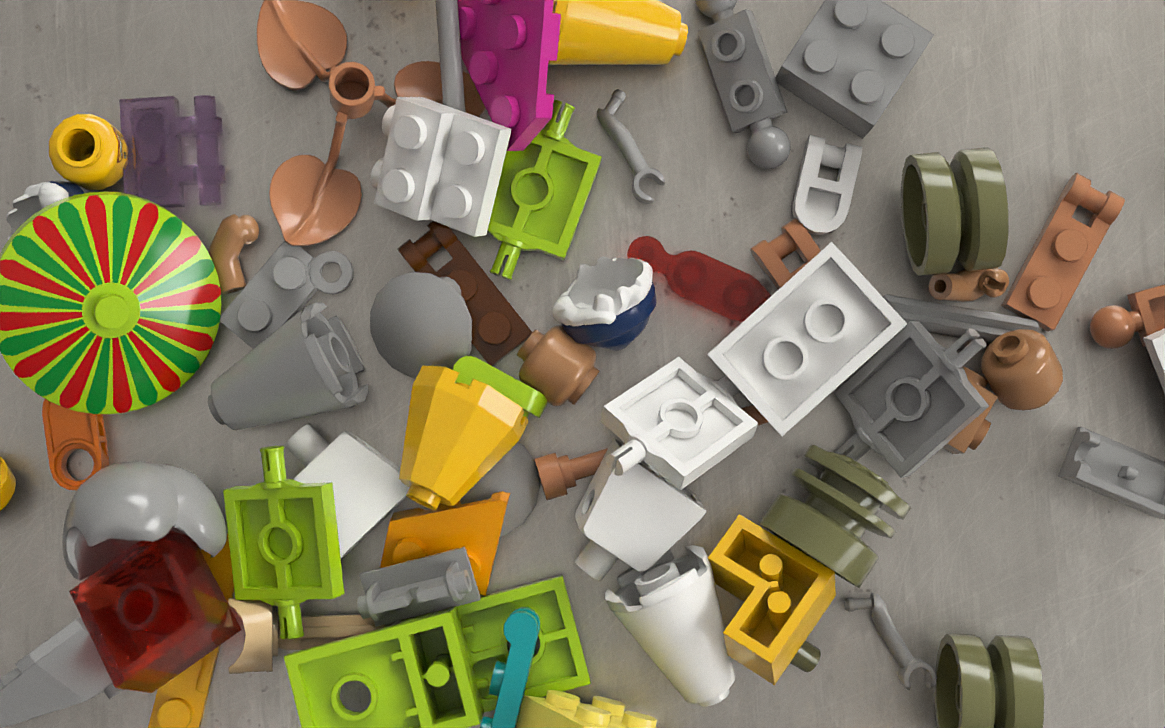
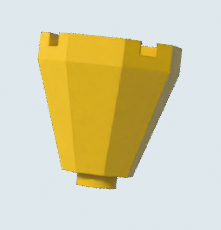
(454, 435)

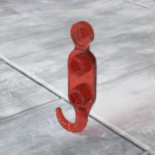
(703, 279)

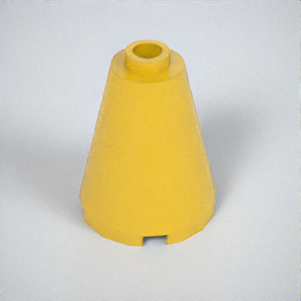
(618, 32)

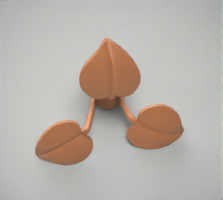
(294, 47)

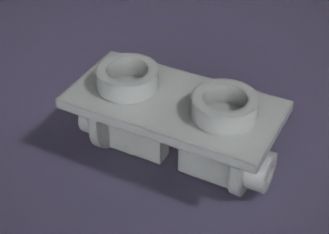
(418, 587)

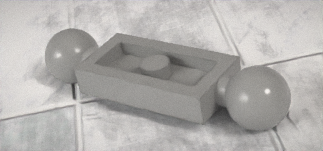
(745, 80)

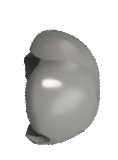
(137, 504)

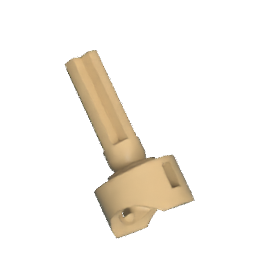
(263, 633)

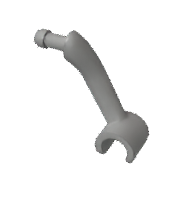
(628, 147)
(892, 639)

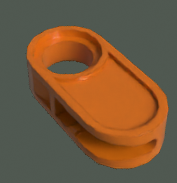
(70, 431)

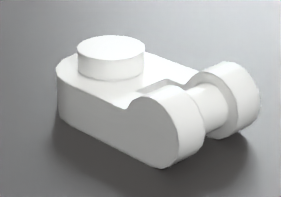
(821, 202)

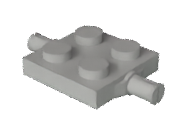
(911, 398)

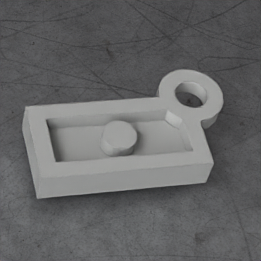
(282, 291)

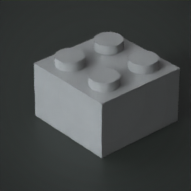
(853, 60)

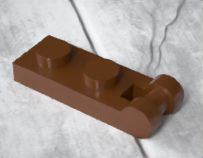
(495, 323)

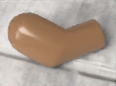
(226, 247)
(968, 285)

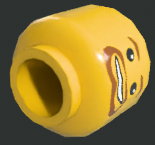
(88, 151)

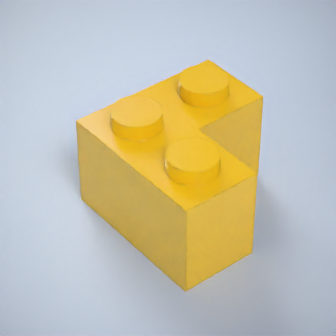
(780, 592)

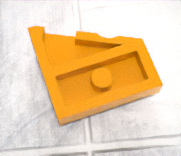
(428, 532)

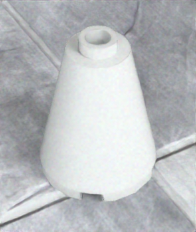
(678, 623)

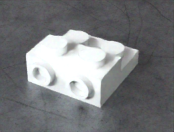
(440, 164)

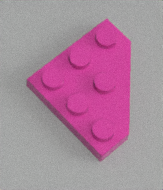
(508, 57)

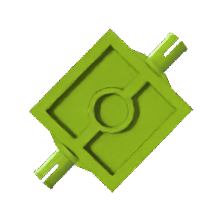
(541, 194)
(283, 542)

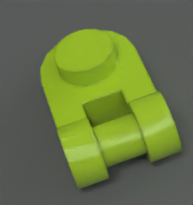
(520, 393)

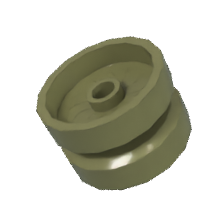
(954, 211)
(988, 685)

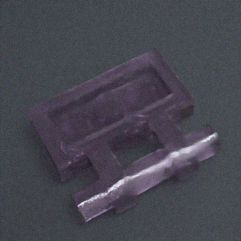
(154, 150)

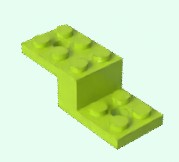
(438, 664)

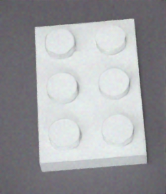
(807, 339)

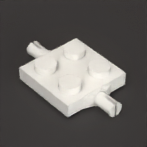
(677, 423)

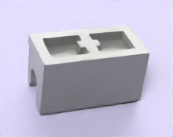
(1116, 472)

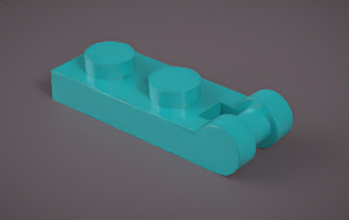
(511, 678)

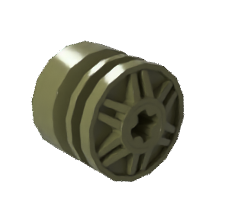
(836, 514)

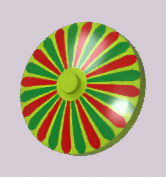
(106, 303)

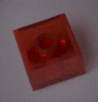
(154, 612)

